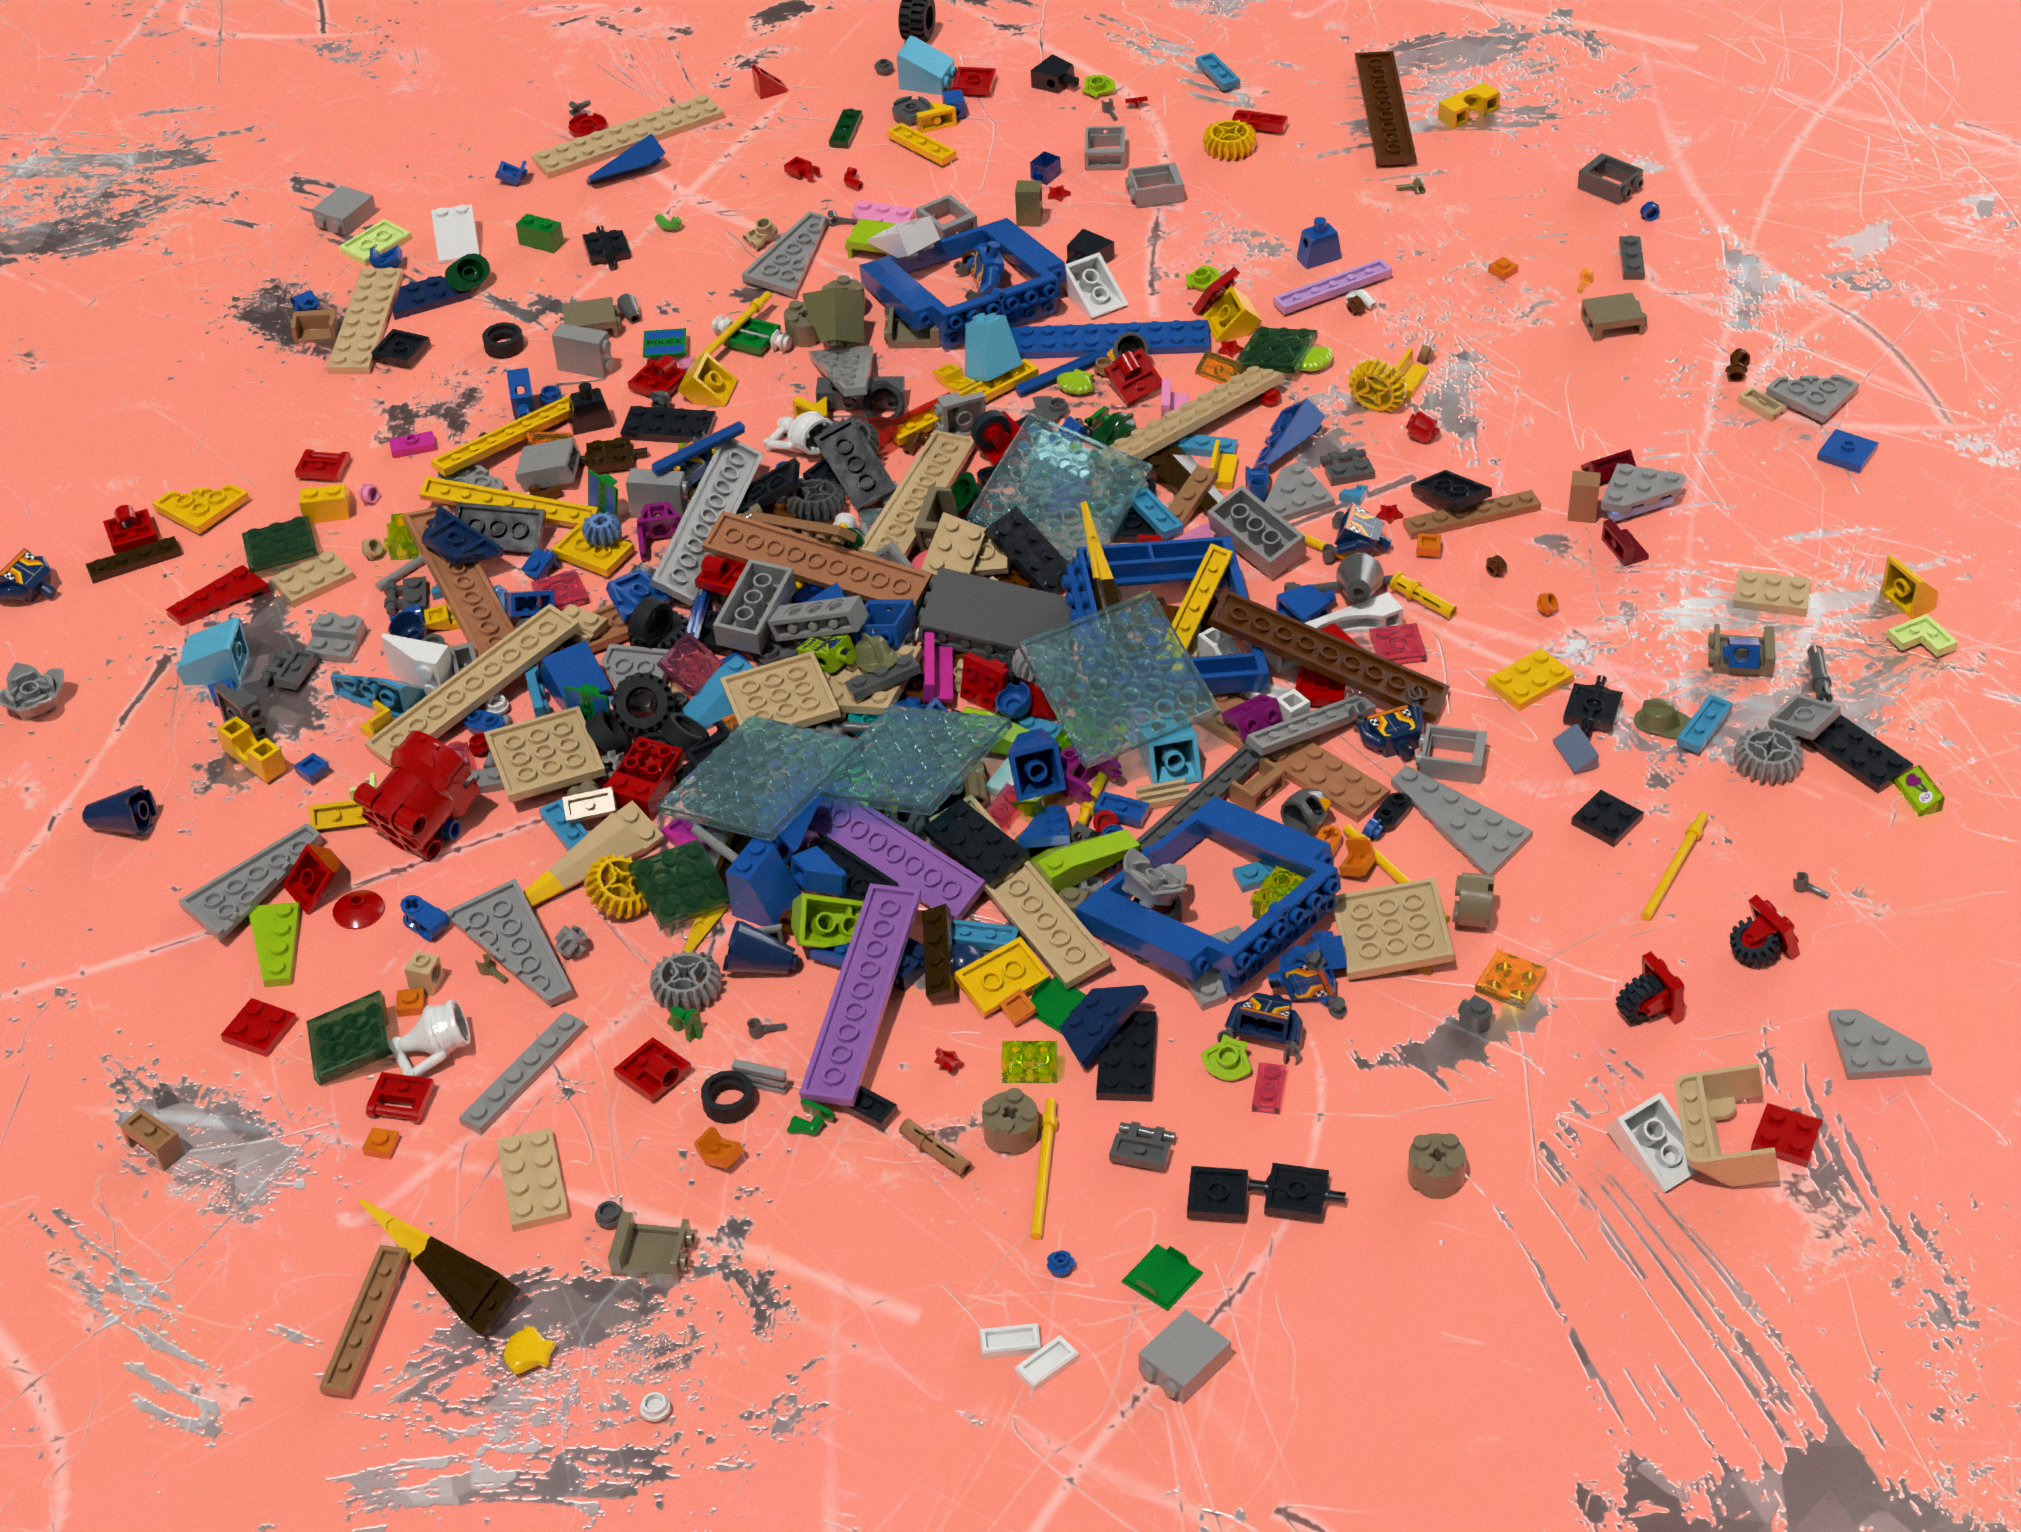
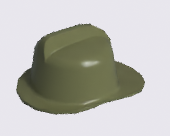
(874, 652)
(1660, 718)

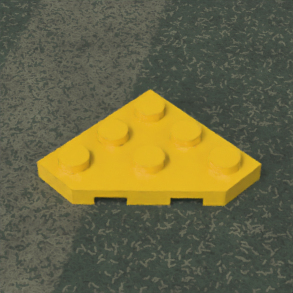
(201, 506)

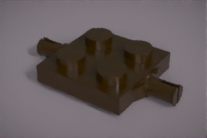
(611, 455)

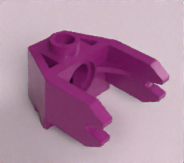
(649, 525)
(1076, 784)

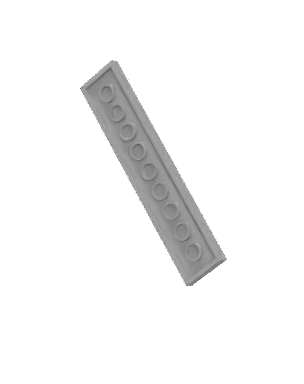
(718, 491)

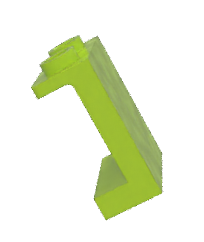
(863, 231)

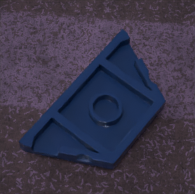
(425, 296)
(458, 540)
(1099, 1018)

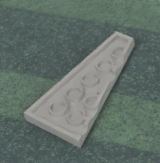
(787, 259)
(846, 368)
(1467, 825)
(234, 894)
(511, 934)

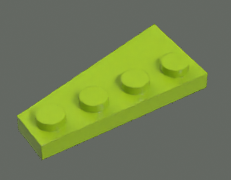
(275, 940)

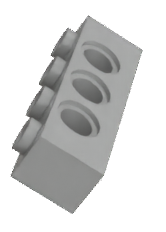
(818, 618)

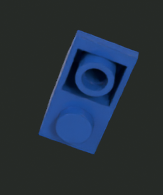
(817, 872)
(1332, 947)

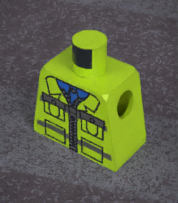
(830, 651)

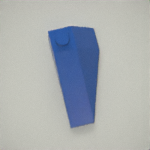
(638, 157)
(1289, 429)

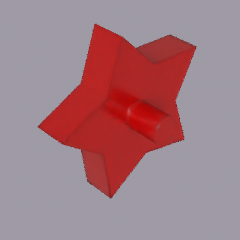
(1135, 100)
(1058, 193)
(1230, 348)
(1389, 513)
(948, 1059)

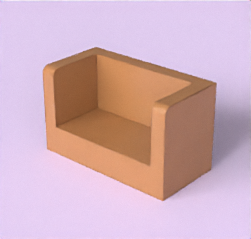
(314, 326)
(1584, 496)
(1260, 788)
(153, 1136)

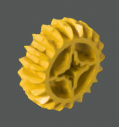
(1229, 139)
(1380, 380)
(618, 893)

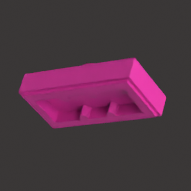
(412, 444)
(679, 833)

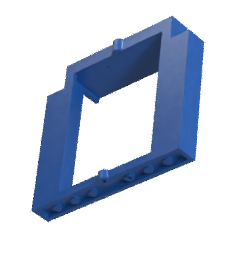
(1019, 303)
(1169, 563)
(1192, 952)

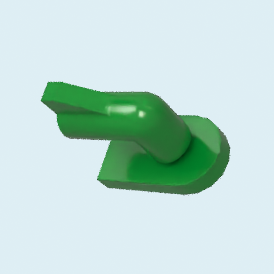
(1098, 417)
(686, 1020)
(812, 1128)

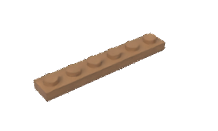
(1476, 514)
(809, 528)
(364, 1321)

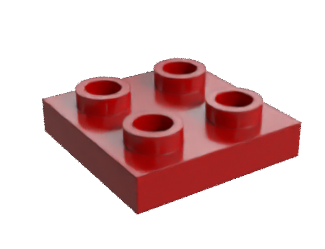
(657, 376)
(1133, 376)
(129, 529)
(719, 574)
(652, 1069)

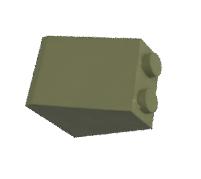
(837, 316)

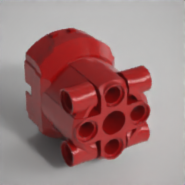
(418, 794)

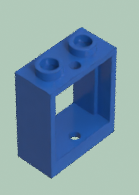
(891, 624)

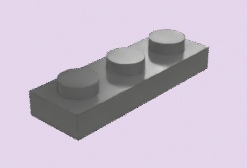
(1631, 257)
(882, 678)

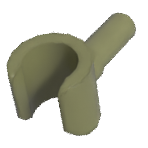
(1417, 185)
(488, 968)

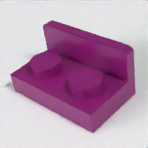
(1253, 715)

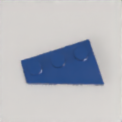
(1047, 829)

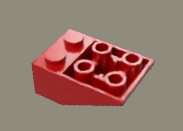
(645, 775)

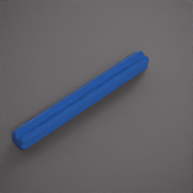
(1050, 376)
(698, 448)
(698, 612)

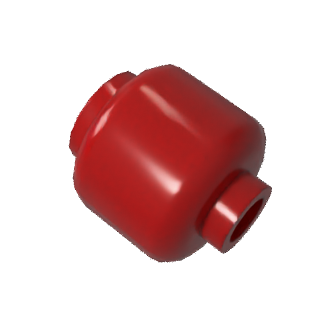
(1422, 426)

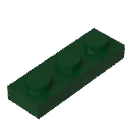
(845, 128)

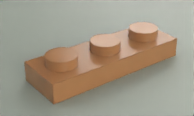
(1192, 493)

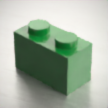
(540, 233)

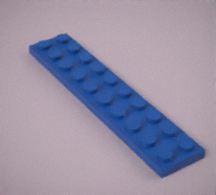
(1080, 340)

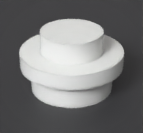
(497, 704)
(654, 1407)

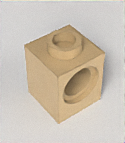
(424, 972)

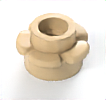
(375, 545)

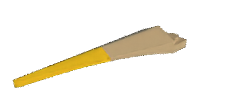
(623, 832)

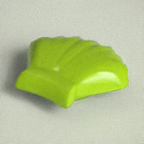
(1098, 85)
(1202, 277)
(1317, 359)
(1076, 382)
(1227, 1059)

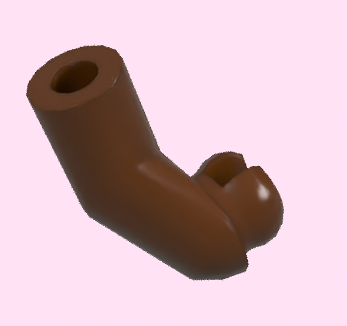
(915, 439)
(550, 493)
(780, 510)

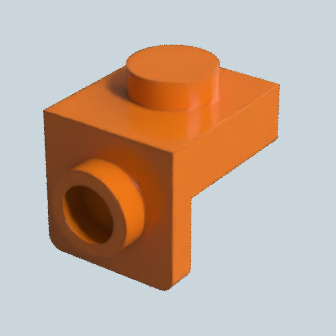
(1359, 859)
(717, 1151)

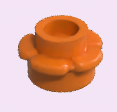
(1547, 603)

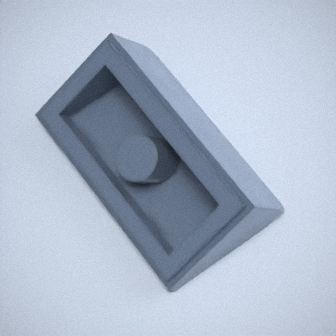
(1576, 750)

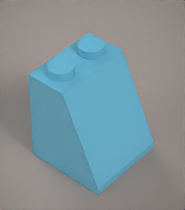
(924, 68)
(989, 347)
(214, 654)
(1173, 758)

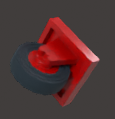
(994, 433)

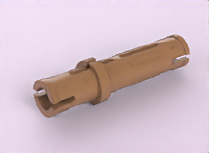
(926, 1141)

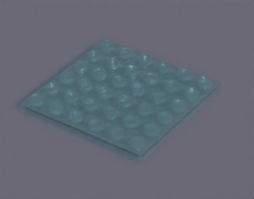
(1049, 476)
(1118, 679)
(915, 759)
(761, 777)

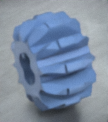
(601, 529)

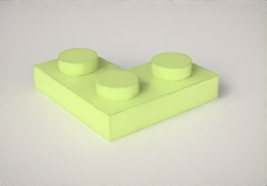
(1923, 631)

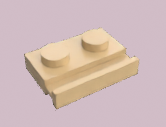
(591, 624)

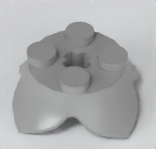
(30, 692)
(1152, 885)

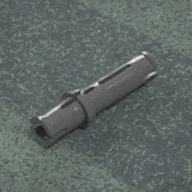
(1821, 680)

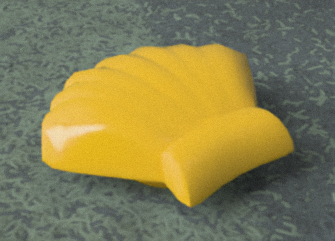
(527, 1350)

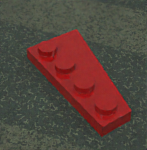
(218, 595)

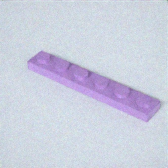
(1332, 286)

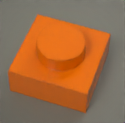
(1503, 268)
(1428, 545)
(410, 1002)
(1017, 1007)
(381, 1143)

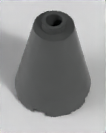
(1359, 576)

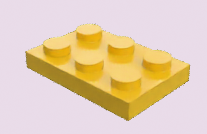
(600, 560)
(1530, 679)
(1000, 975)

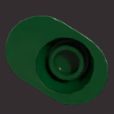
(467, 272)
(1115, 427)
(965, 491)

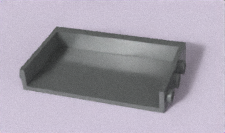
(986, 613)

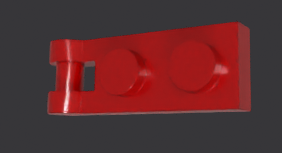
(1262, 121)

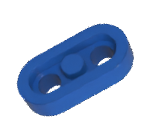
(482, 721)

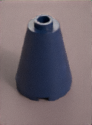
(123, 812)
(757, 952)

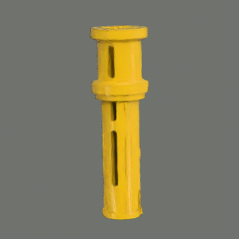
(1414, 591)

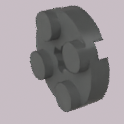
(906, 109)

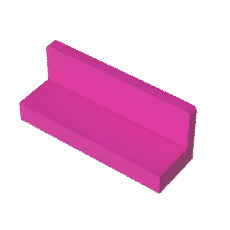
(937, 670)

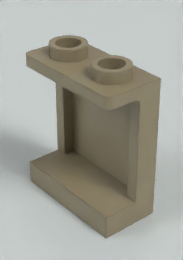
(1612, 313)
(593, 314)
(902, 335)
(935, 503)
(1766, 659)
(650, 1249)

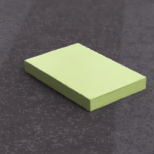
(381, 236)

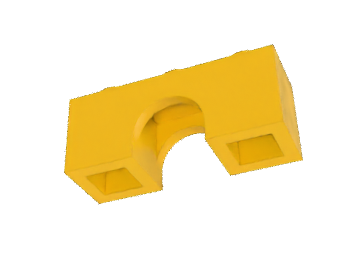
(1480, 98)
(260, 757)

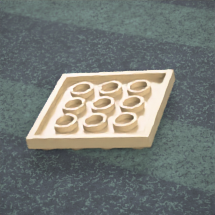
(782, 691)
(875, 703)
(544, 754)
(1393, 928)

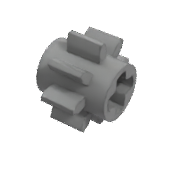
(611, 762)
(571, 941)

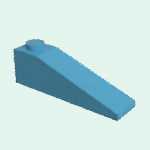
(393, 694)
(710, 702)

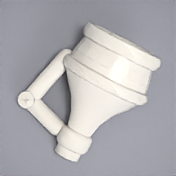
(799, 433)
(437, 1032)

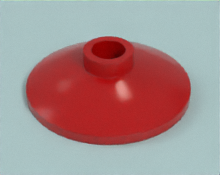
(358, 909)

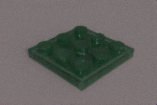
(1277, 348)
(279, 544)
(679, 884)
(349, 1037)

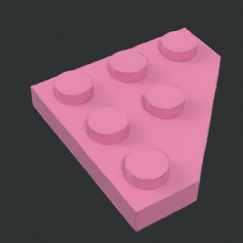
(882, 212)

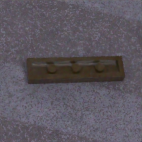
(133, 559)
(938, 952)

